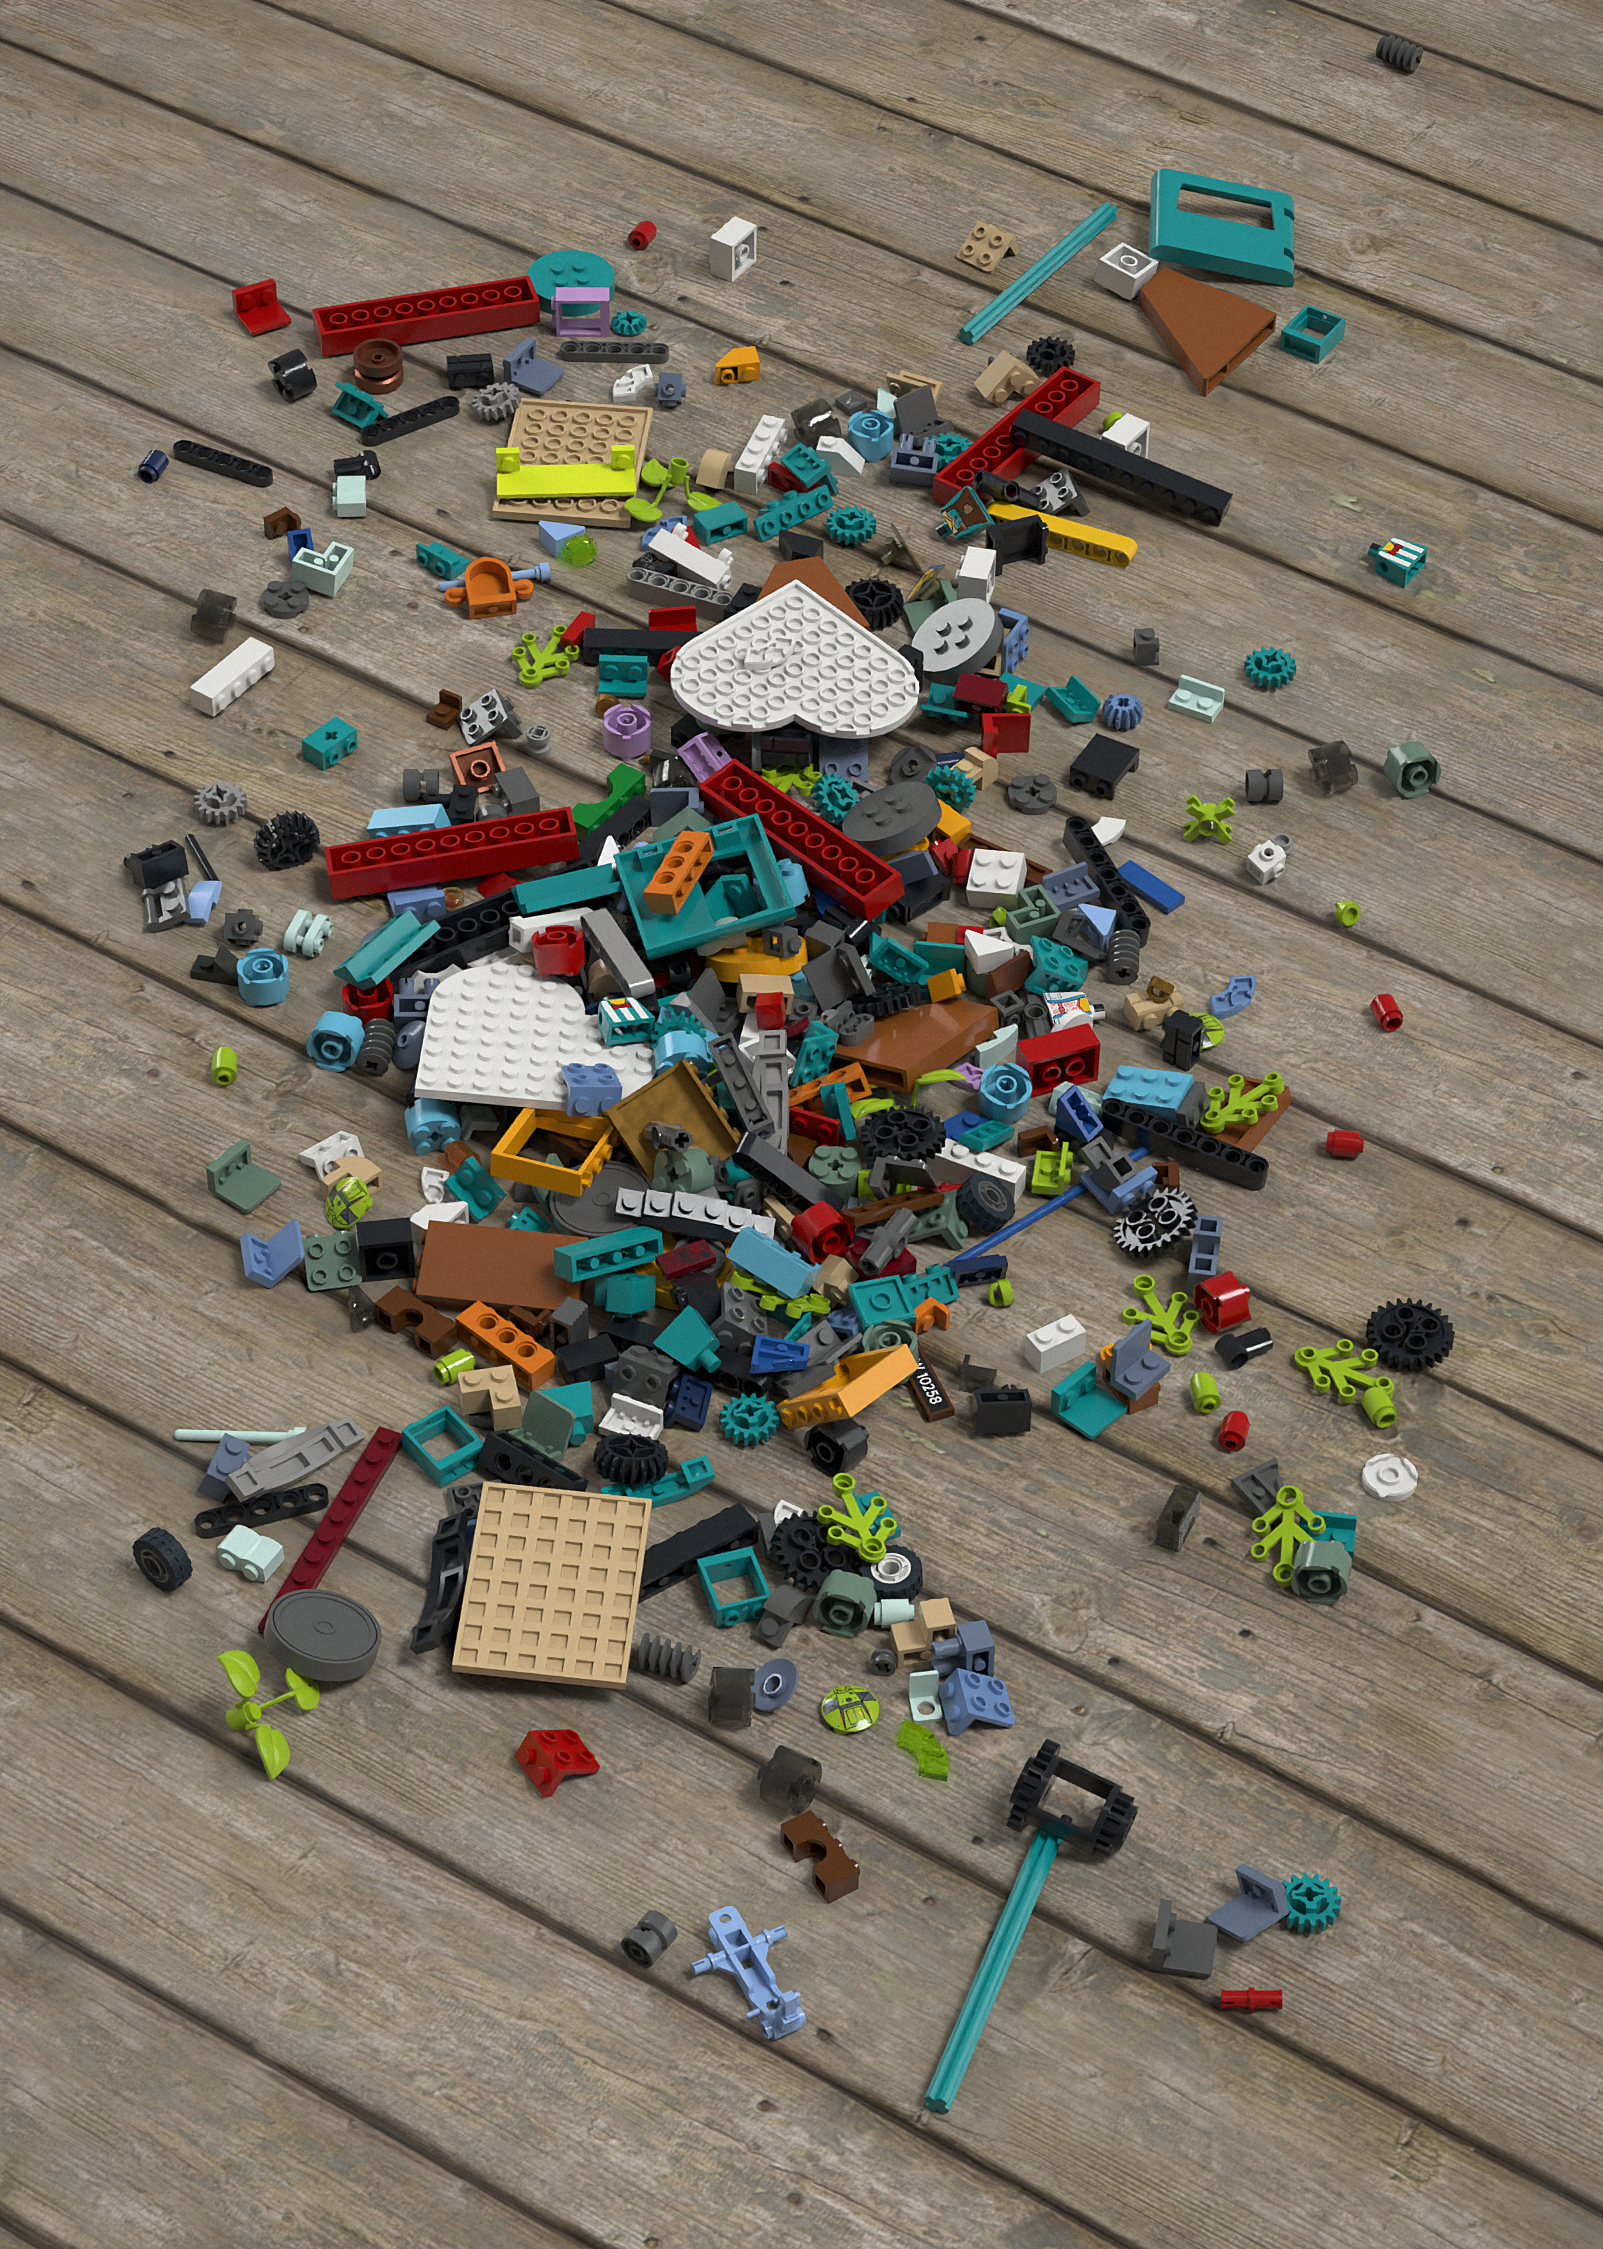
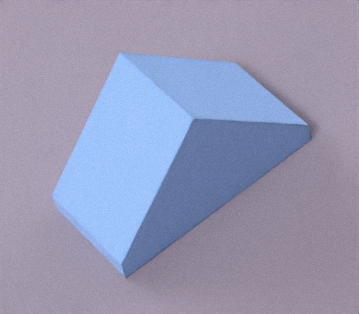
(554, 535)
(1098, 925)

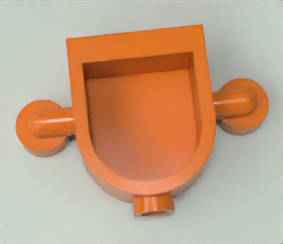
(489, 590)

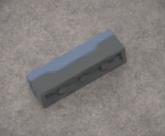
(741, 1086)

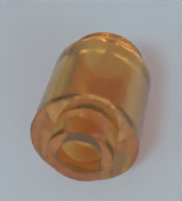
(457, 1152)

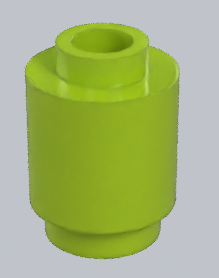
(224, 1066)
(451, 1364)
(1204, 1392)
(1379, 1407)

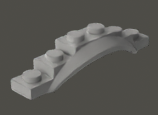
(771, 1078)
(293, 1459)

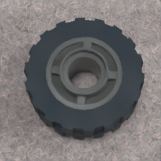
(985, 1202)
(162, 1559)

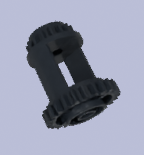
(1035, 1787)

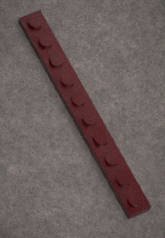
(342, 1514)

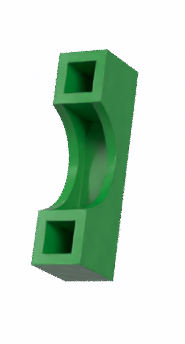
(622, 786)

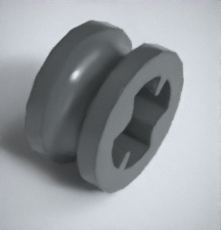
(883, 1662)

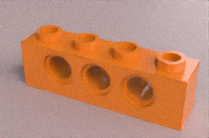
(678, 872)
(808, 1095)
(505, 1345)

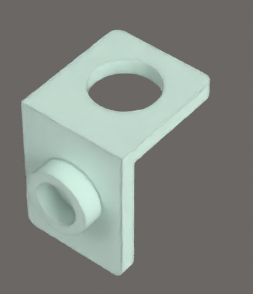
(924, 1690)

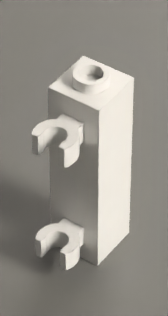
(690, 560)
(523, 928)

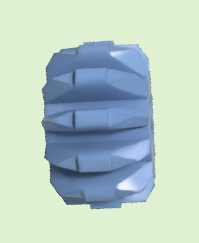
(1122, 711)

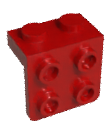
(551, 1755)

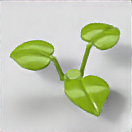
(657, 475)
(866, 1106)
(243, 1676)

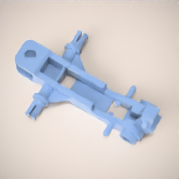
(758, 1982)

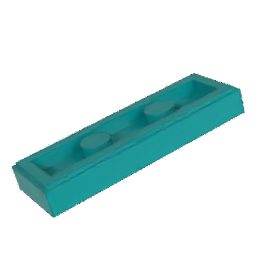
(987, 1135)

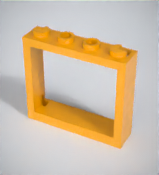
(594, 1128)
(858, 1383)

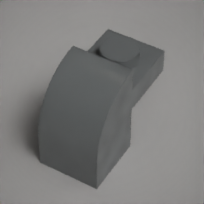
(1107, 1169)
(783, 1608)

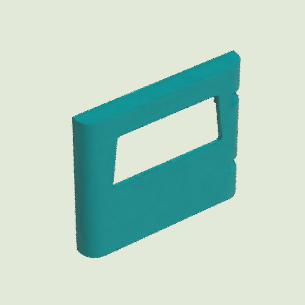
(1216, 242)
(693, 924)

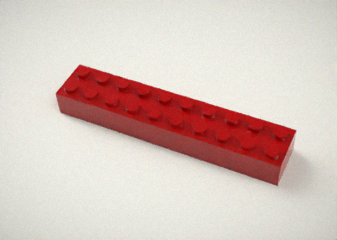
(427, 315)
(1062, 398)
(795, 833)
(452, 853)

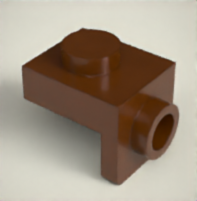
(1036, 1139)

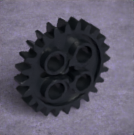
(885, 999)
(903, 1134)
(1173, 1213)
(1423, 1345)
(806, 1554)

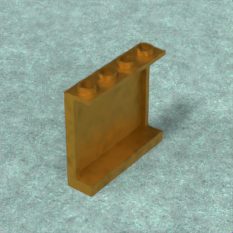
(673, 1099)

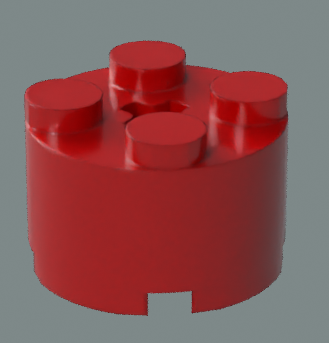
(558, 951)
(369, 1003)
(820, 1232)
(1222, 1302)

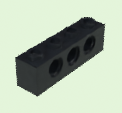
(502, 1446)

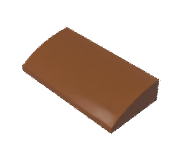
(1246, 1135)

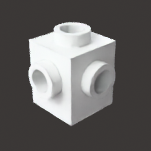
(1266, 862)

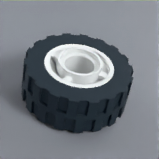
(896, 1575)

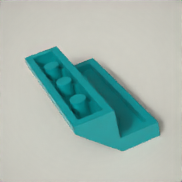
(566, 888)
(385, 950)

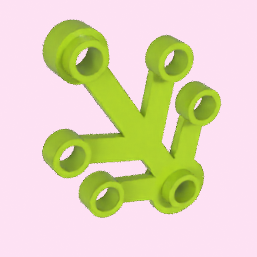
(532, 676)
(792, 777)
(1215, 1119)
(815, 1303)
(1176, 1341)
(1312, 1360)
(1286, 1530)
(869, 1547)

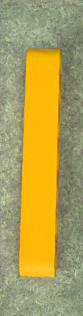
(1073, 536)

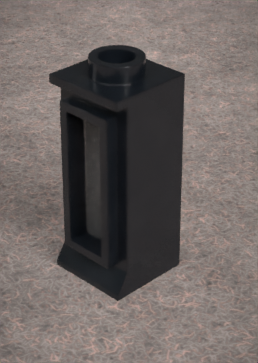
(920, 897)

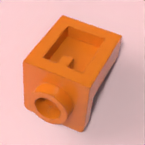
(928, 1313)

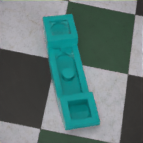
(672, 1487)

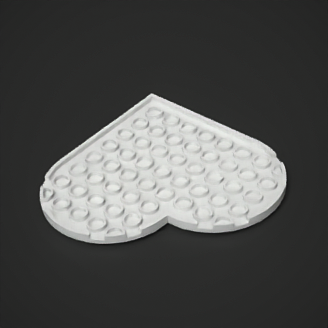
(833, 683)
(507, 1033)

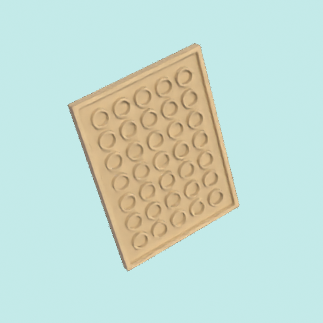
(574, 434)

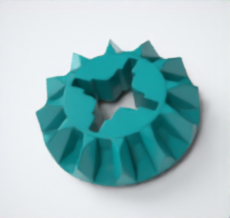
(621, 325)

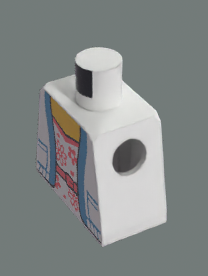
(1063, 1002)

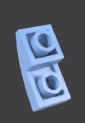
(201, 900)

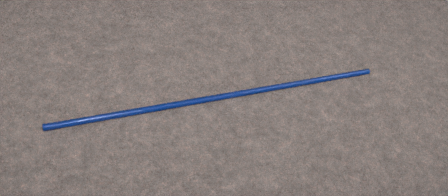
(1032, 1217)

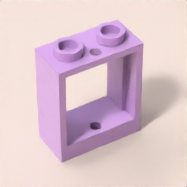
(581, 327)
(702, 755)

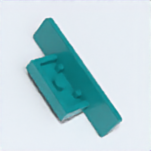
(790, 511)

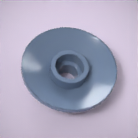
(409, 1045)
(775, 1684)

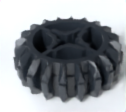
(877, 601)
(286, 841)
(630, 1459)

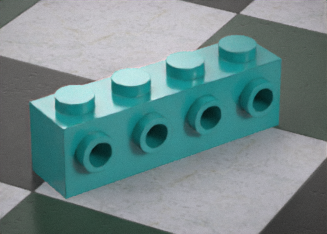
(607, 1253)

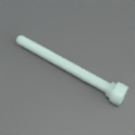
(246, 1436)

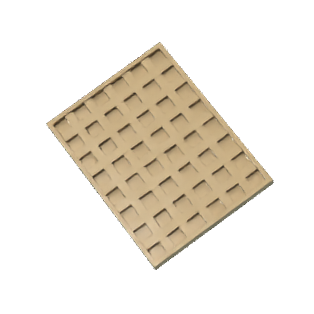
(553, 1586)

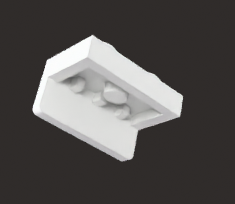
(631, 1417)

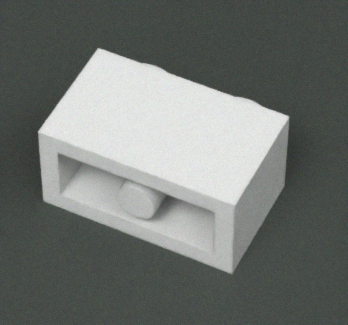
(1055, 1344)

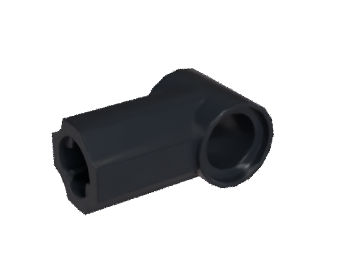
(363, 465)
(855, 929)
(1238, 1350)

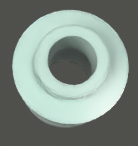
(893, 1612)

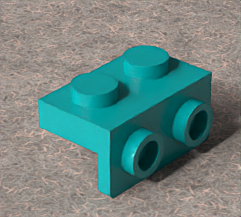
(1074, 701)

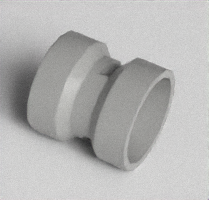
(538, 741)

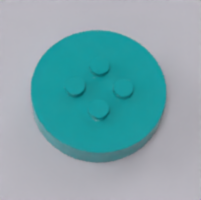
(570, 269)

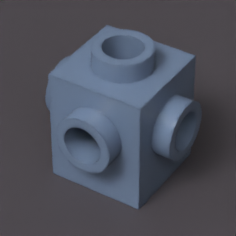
(667, 381)

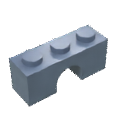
(1204, 1250)

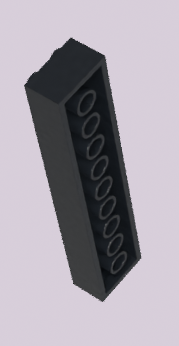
(478, 930)

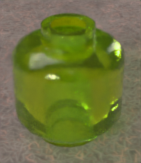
(580, 550)

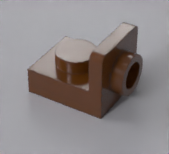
(281, 522)
(446, 711)
(1167, 1174)
(529, 1324)

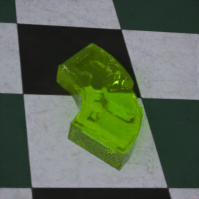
(925, 1749)

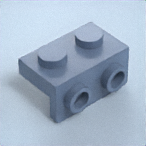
(1070, 886)

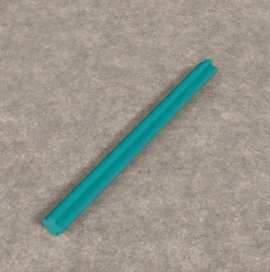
(1037, 273)
(991, 1972)

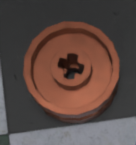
(378, 365)

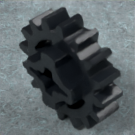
(1050, 354)

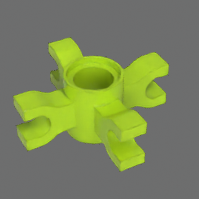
(1208, 819)

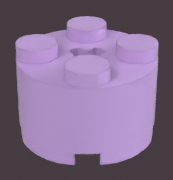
(627, 731)

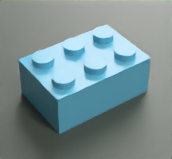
(1150, 1089)

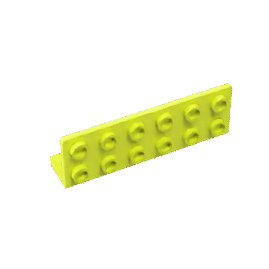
(566, 480)

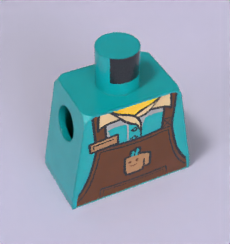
(964, 515)

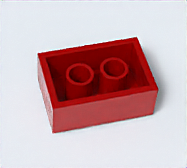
(1060, 1057)

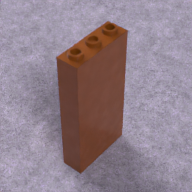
(492, 1266)

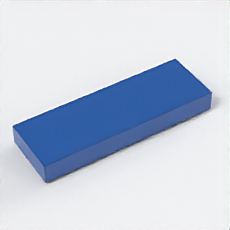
(1151, 887)

